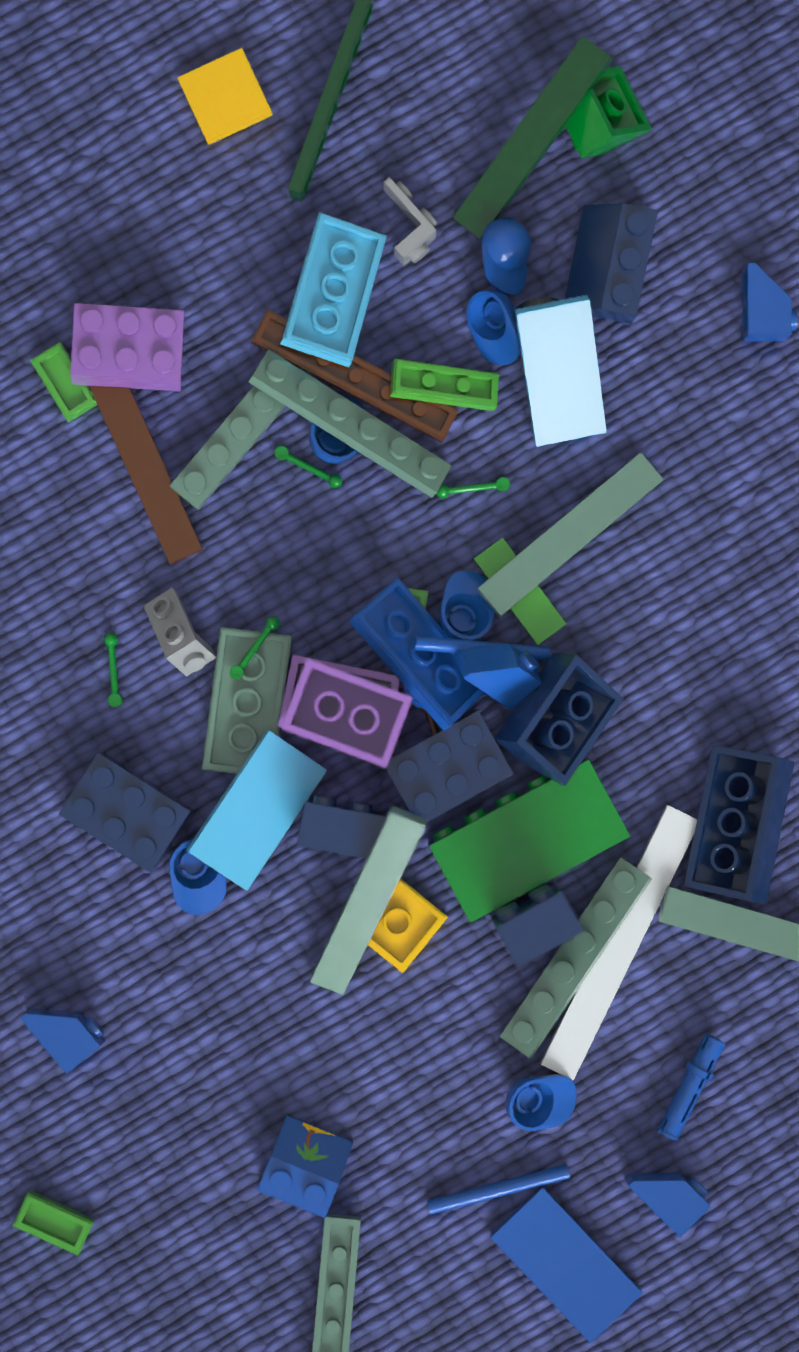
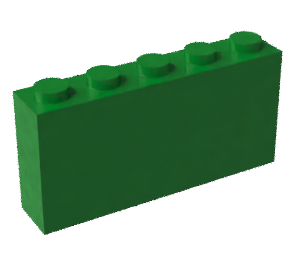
(527, 840)

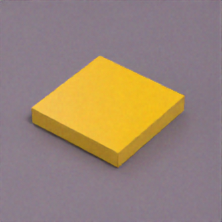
(225, 96)
(405, 926)

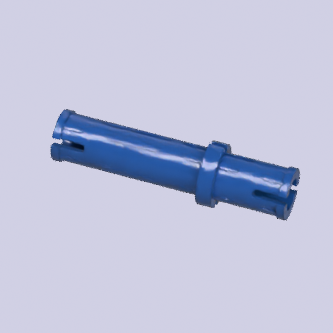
(687, 1094)

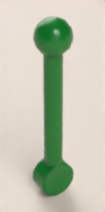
(283, 454)
(501, 485)
(237, 672)
(115, 698)

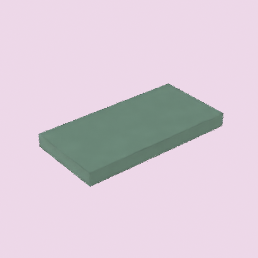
(246, 706)

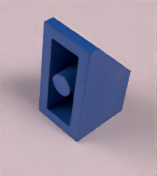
(765, 307)
(500, 672)
(65, 1035)
(671, 1197)

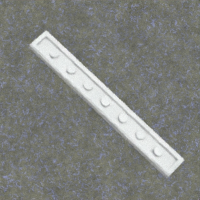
(599, 988)

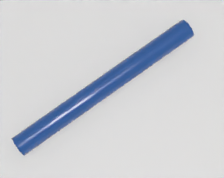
(450, 645)
(498, 1189)

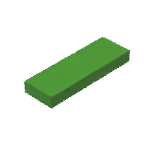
(444, 384)
(533, 610)

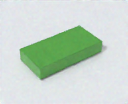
(55, 370)
(53, 1222)

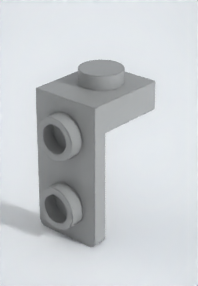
(416, 244)
(176, 635)

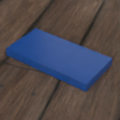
(431, 677)
(566, 1264)

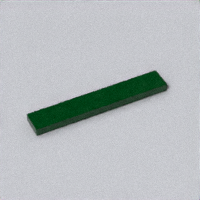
(330, 99)
(533, 136)

